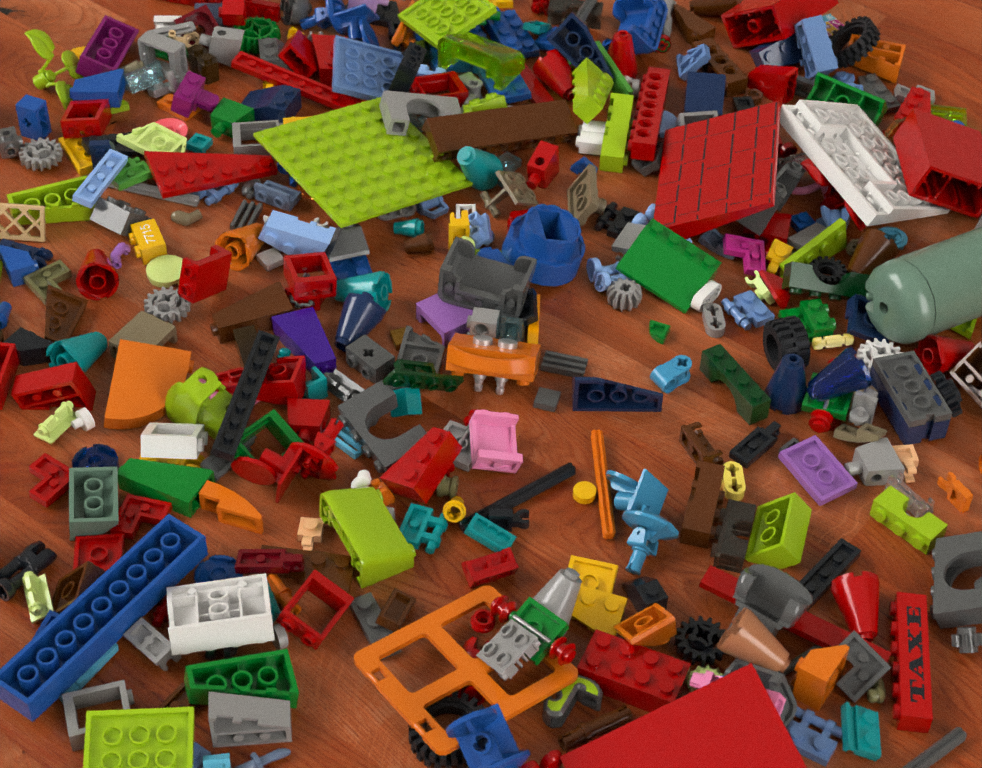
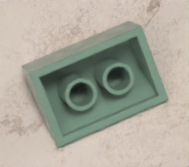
(92, 500)

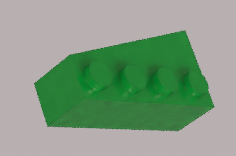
(250, 675)

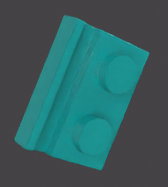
(861, 731)

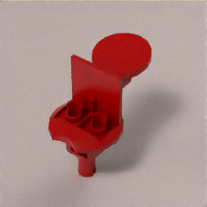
(309, 458)

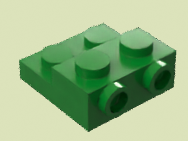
(813, 316)

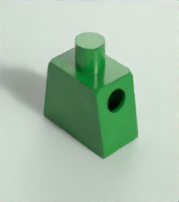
(228, 113)

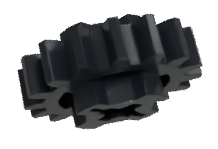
(948, 391)
(700, 641)

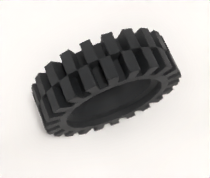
(867, 40)
(447, 705)

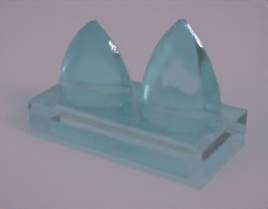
(144, 77)

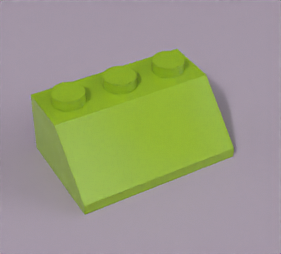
(779, 532)

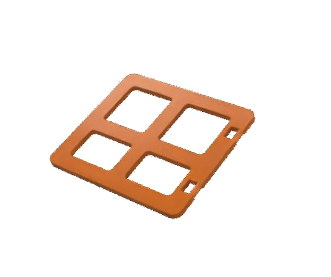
(468, 671)

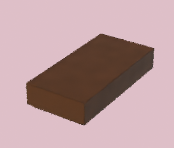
(395, 610)

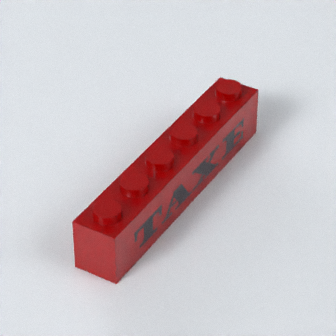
(910, 663)

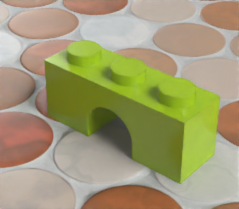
(920, 532)

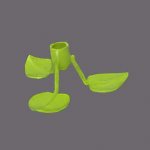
(44, 46)

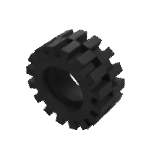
(830, 267)

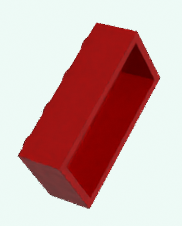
(633, 672)

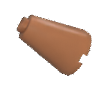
(753, 643)

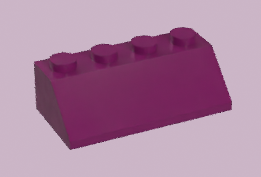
(106, 47)

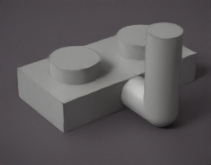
(164, 88)

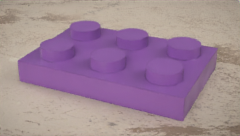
(817, 470)

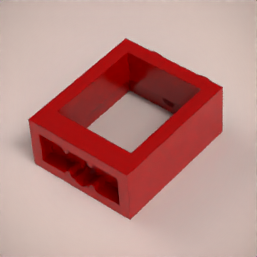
(441, 82)
(79, 118)
(302, 287)
(325, 591)

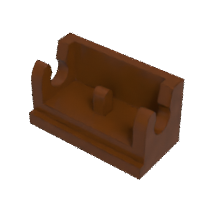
(697, 445)

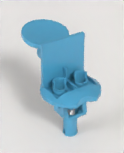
(641, 509)

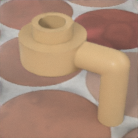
(186, 38)

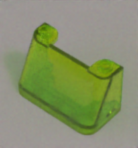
(499, 61)

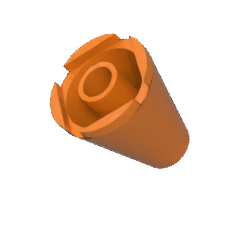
(242, 243)

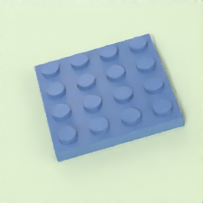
(362, 68)

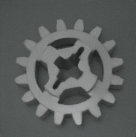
(40, 154)
(167, 305)

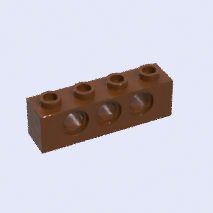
(721, 64)

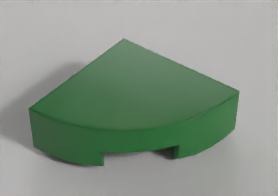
(658, 331)

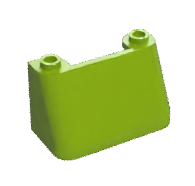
(367, 533)

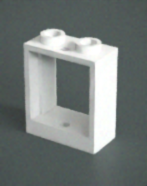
(173, 440)

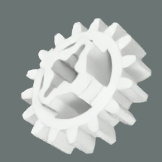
(874, 350)

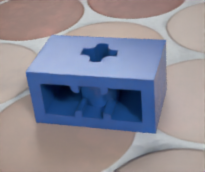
(33, 117)

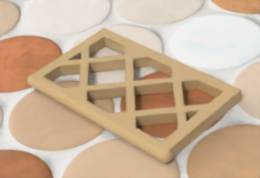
(25, 235)

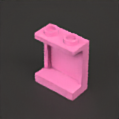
(494, 441)

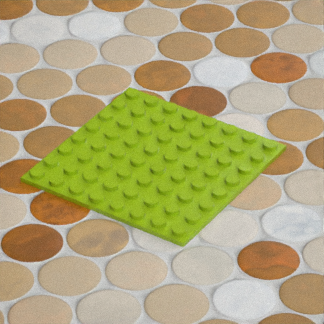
(356, 166)

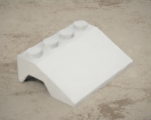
(219, 614)

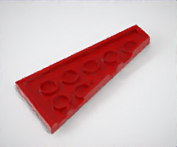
(192, 172)

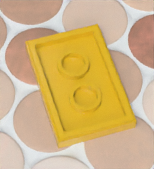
(77, 155)

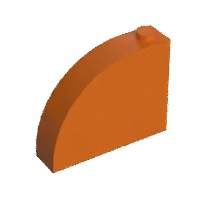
(142, 381)

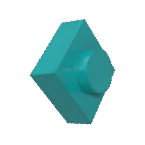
(199, 143)

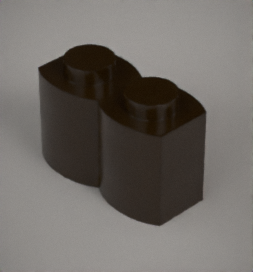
(203, 63)

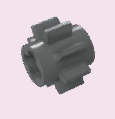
(967, 639)

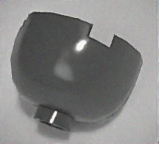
(294, 11)

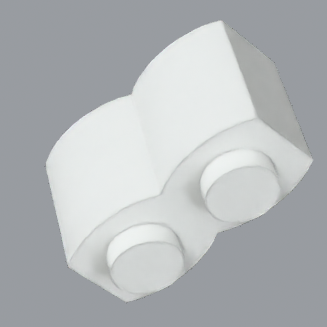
(590, 137)

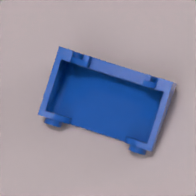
(642, 20)

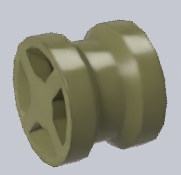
(448, 486)

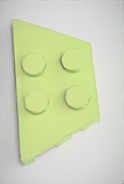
(153, 138)

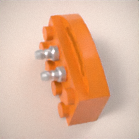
(493, 357)

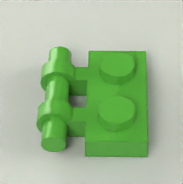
(132, 174)

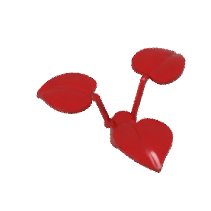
(834, 199)

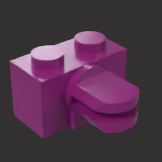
(192, 95)

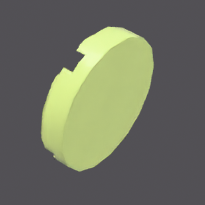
(164, 270)

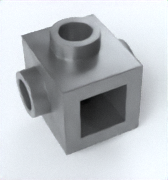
(10, 142)

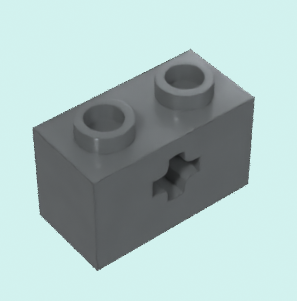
(369, 359)

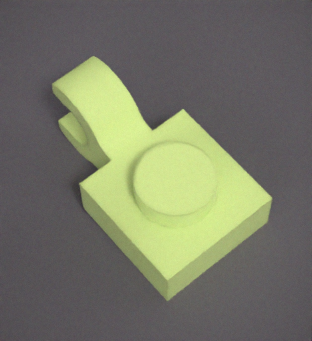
(762, 290)

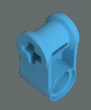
(672, 373)

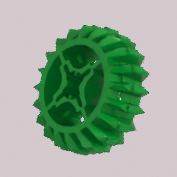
(256, 29)

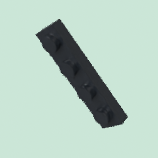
(831, 566)

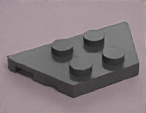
(420, 349)

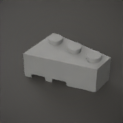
(248, 720)

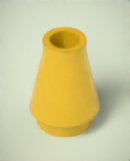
(454, 510)

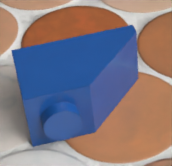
(17, 264)

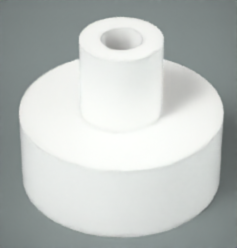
(83, 419)

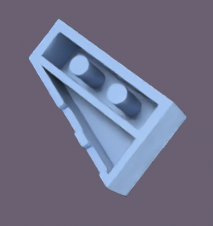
(295, 236)

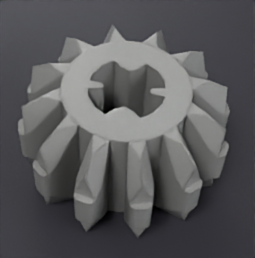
(624, 294)

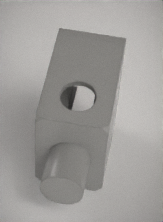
(223, 43)
(875, 463)

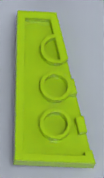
(826, 243)

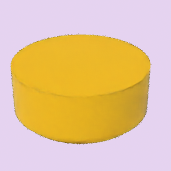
(584, 492)

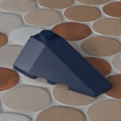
(576, 43)
(607, 395)

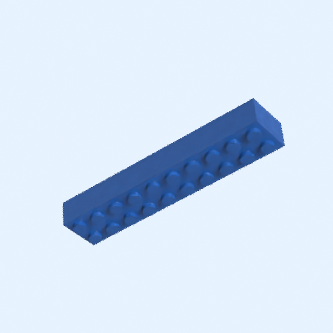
(100, 617)

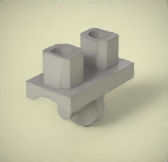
(863, 407)

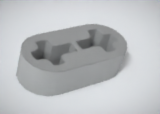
(710, 320)

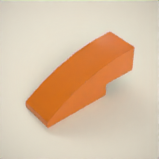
(230, 507)

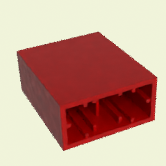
(941, 162)

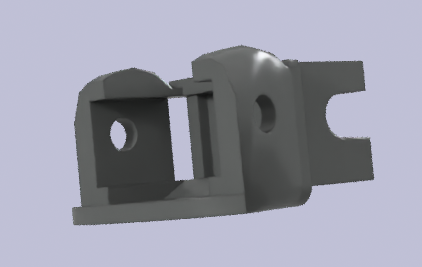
(772, 596)

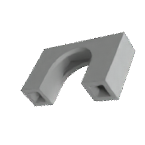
(398, 105)

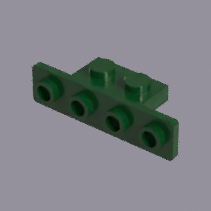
(420, 375)

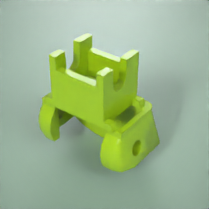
(191, 403)

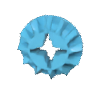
(897, 234)

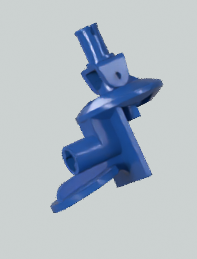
(352, 21)
(487, 740)

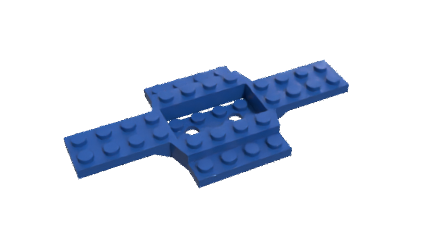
(506, 32)

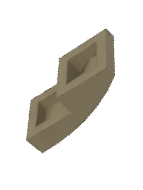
(864, 434)

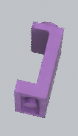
(443, 317)

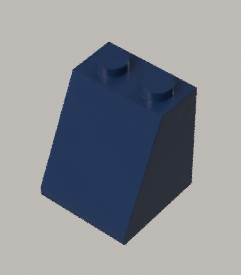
(704, 92)

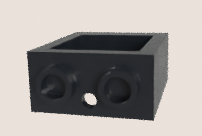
(408, 68)

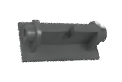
(341, 385)

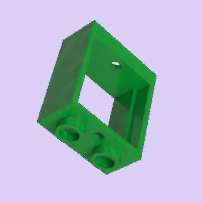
(277, 427)

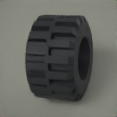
(785, 337)

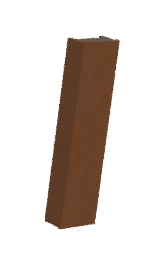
(501, 128)

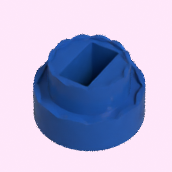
(551, 238)

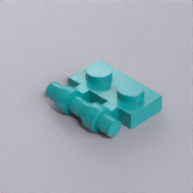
(416, 523)

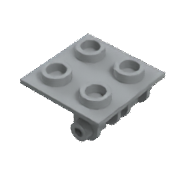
(507, 649)

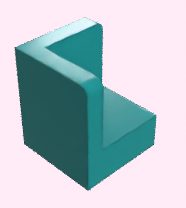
(317, 386)
(408, 402)

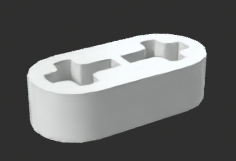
(705, 295)

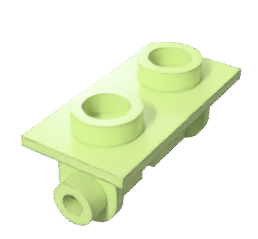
(56, 424)
(37, 595)

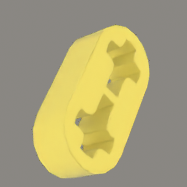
(737, 481)

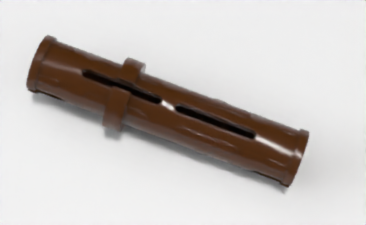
(586, 731)

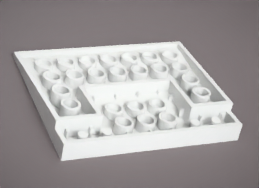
(855, 160)

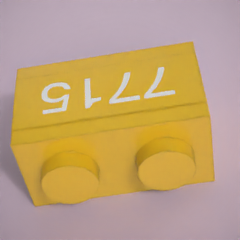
(147, 240)

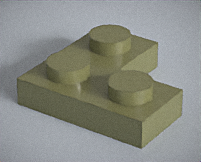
(48, 275)

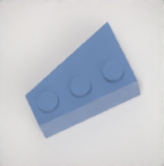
(815, 47)

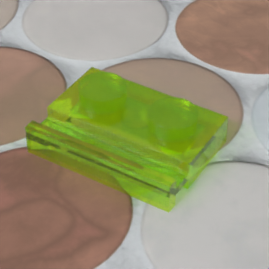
(950, 113)

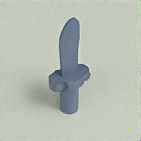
(259, 762)

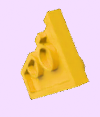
(599, 609)

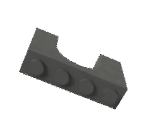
(362, 411)
(952, 557)

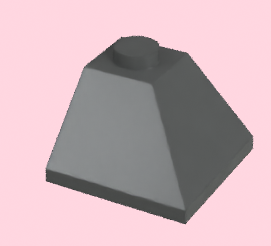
(347, 243)

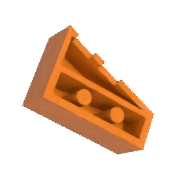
(883, 60)

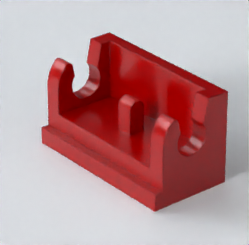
(490, 567)

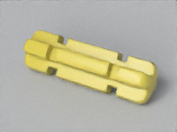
(832, 341)

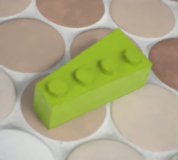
(590, 90)
(617, 133)
(57, 202)

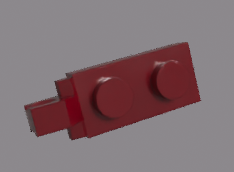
(268, 561)

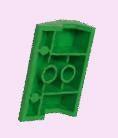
(833, 90)
(668, 265)

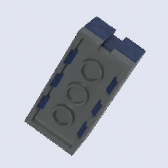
(910, 398)

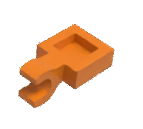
(957, 493)

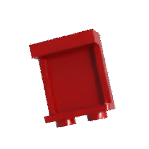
(206, 276)

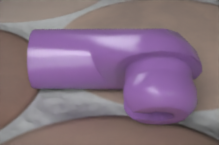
(117, 252)

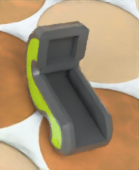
(582, 690)

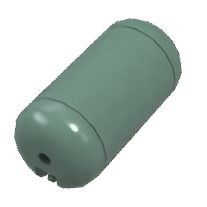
(927, 289)

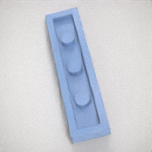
(100, 178)

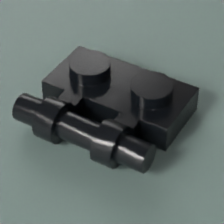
(620, 218)

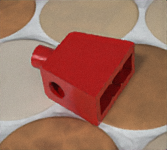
(543, 165)
(776, 229)
(308, 417)

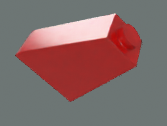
(299, 55)
(774, 82)

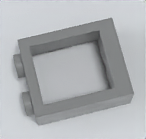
(176, 52)
(244, 131)
(90, 697)

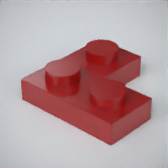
(53, 481)
(138, 510)

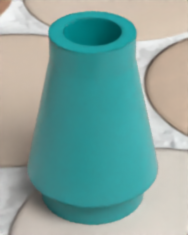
(409, 227)

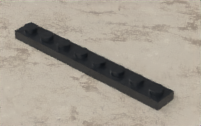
(245, 396)

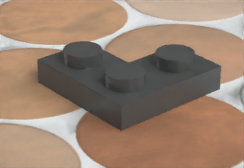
(866, 670)

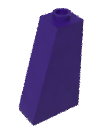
(304, 335)

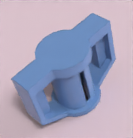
(423, 207)

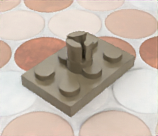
(583, 196)

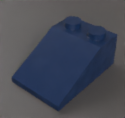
(274, 102)

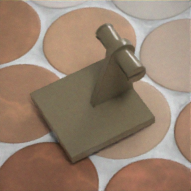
(515, 187)

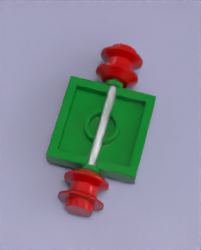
(824, 412)
(541, 623)

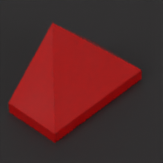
(774, 284)

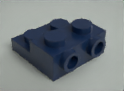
(859, 321)

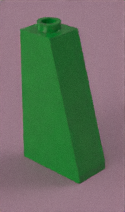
(165, 483)

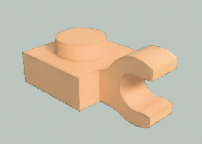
(909, 460)
(310, 531)

